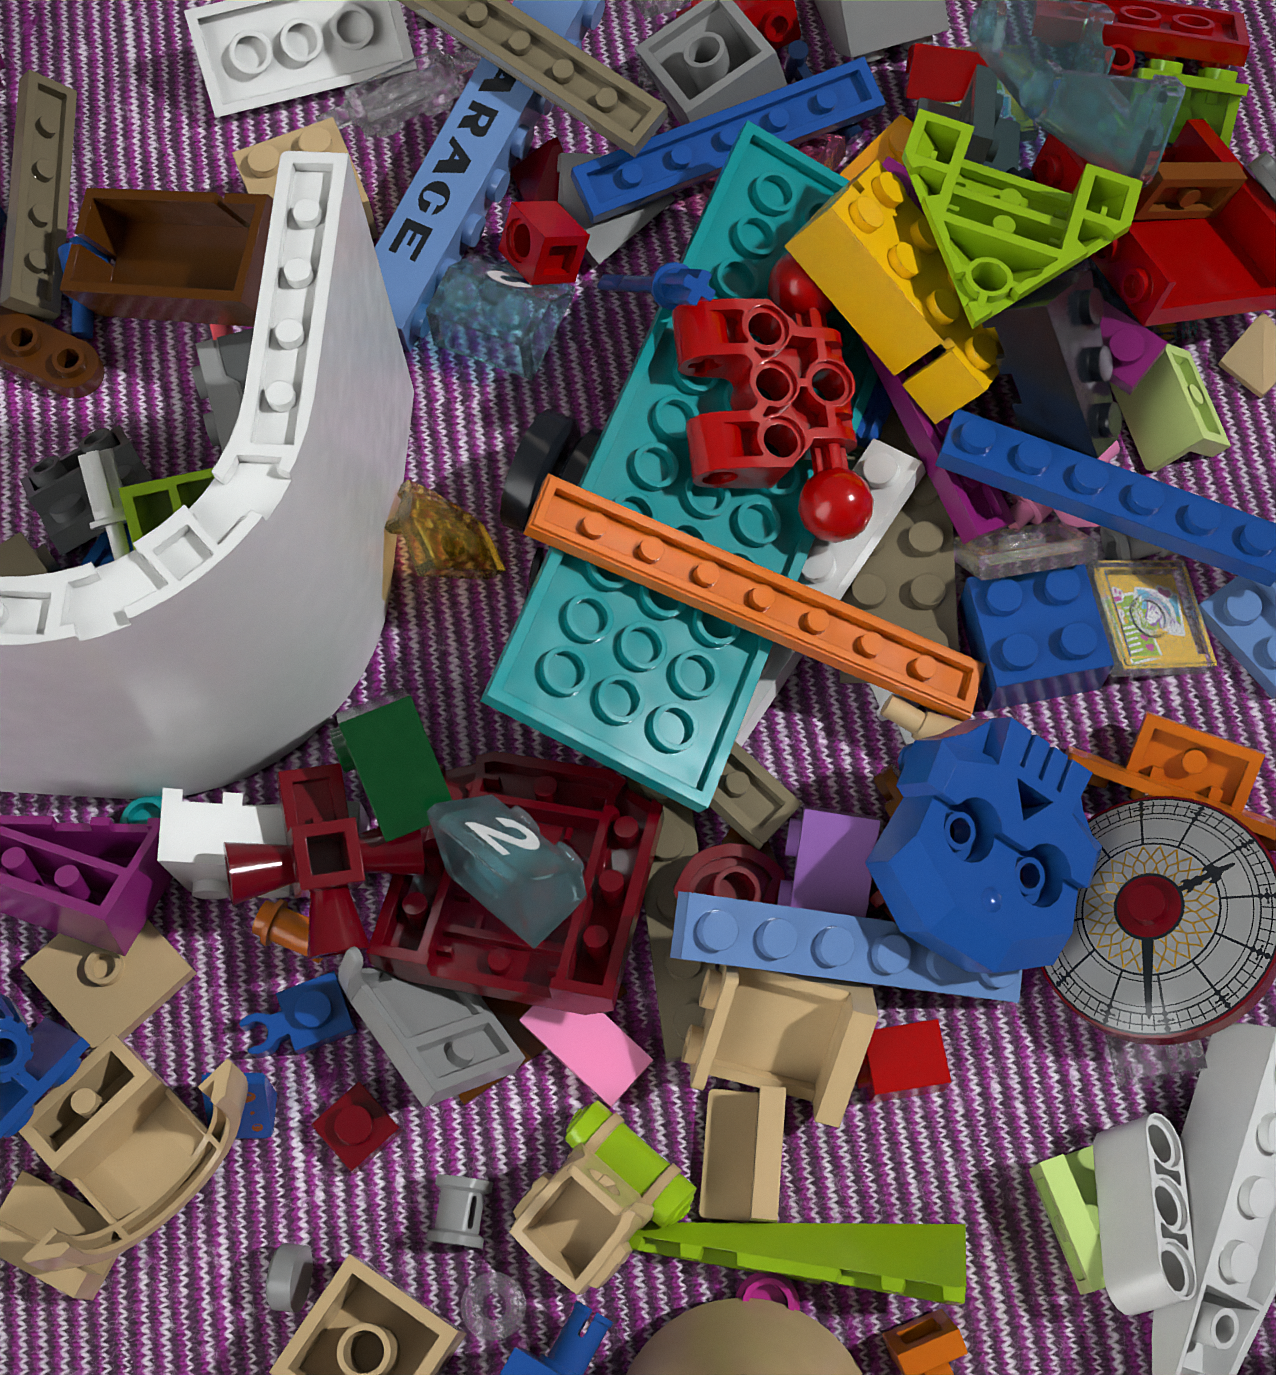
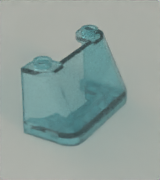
(1058, 74)

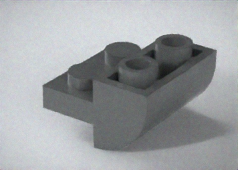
(60, 493)

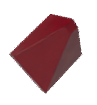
(538, 175)

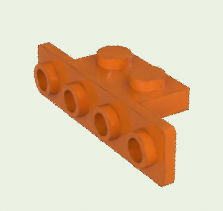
(1185, 763)

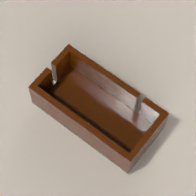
(173, 253)

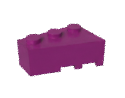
(81, 877)

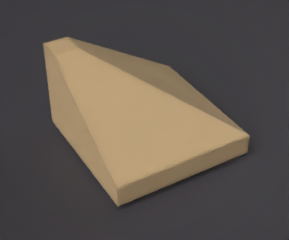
(1254, 357)

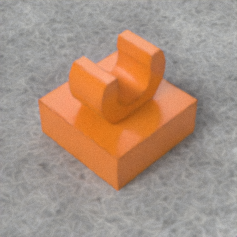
(925, 1345)

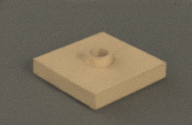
(104, 990)

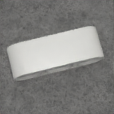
(1144, 1215)

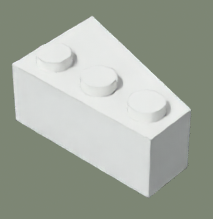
(195, 834)

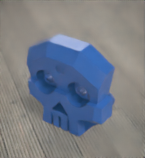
(1010, 812)

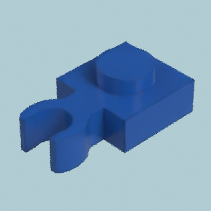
(309, 1016)

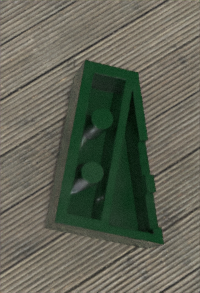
(392, 760)

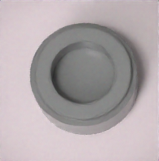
(289, 1277)

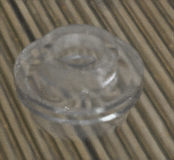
(473, 1301)

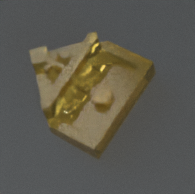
(443, 536)

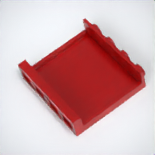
(1184, 265)

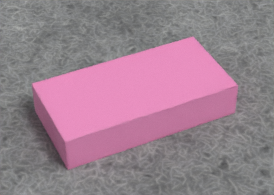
(590, 1049)

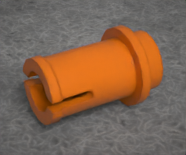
(282, 926)

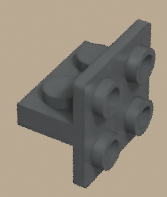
(994, 139)

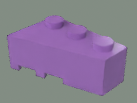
(830, 861)

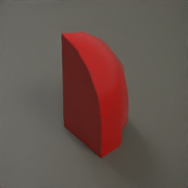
(939, 72)

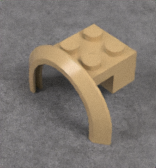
(128, 1148)

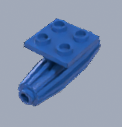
(31, 1063)

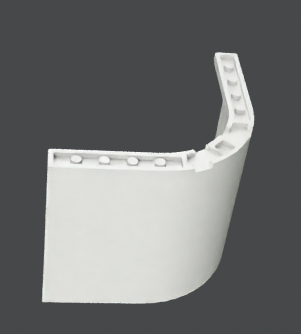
(272, 589)

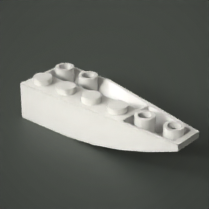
(1231, 1208)

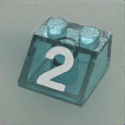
(496, 315)
(508, 864)

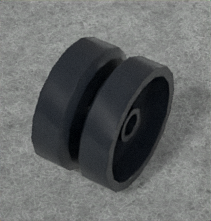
(548, 447)

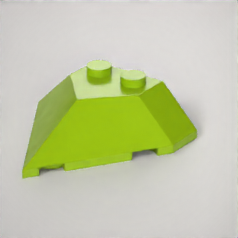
(1002, 230)

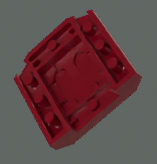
(449, 940)

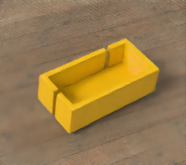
(891, 284)

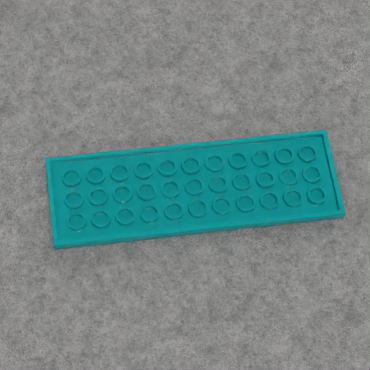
(614, 661)

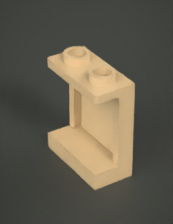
(783, 1034)

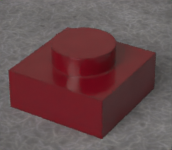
(356, 1127)

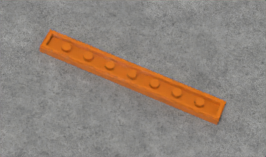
(754, 598)

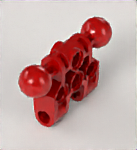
(795, 358)

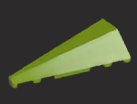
(885, 1258)

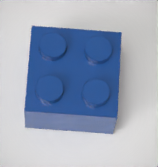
(1035, 636)

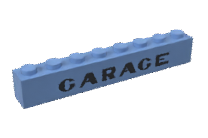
(467, 172)

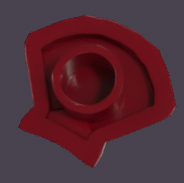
(732, 872)

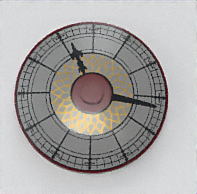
(1172, 925)

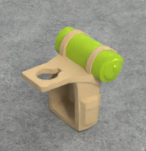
(597, 1200)

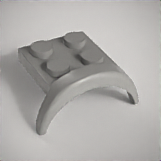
(432, 1034)

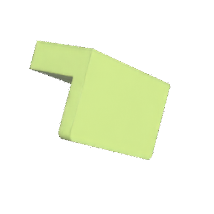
(1171, 412)
(1070, 1201)

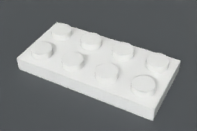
(293, 48)

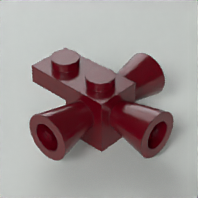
(321, 858)

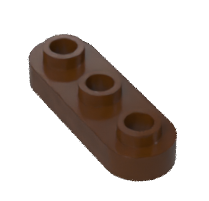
(47, 355)

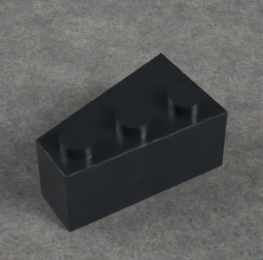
(1060, 364)

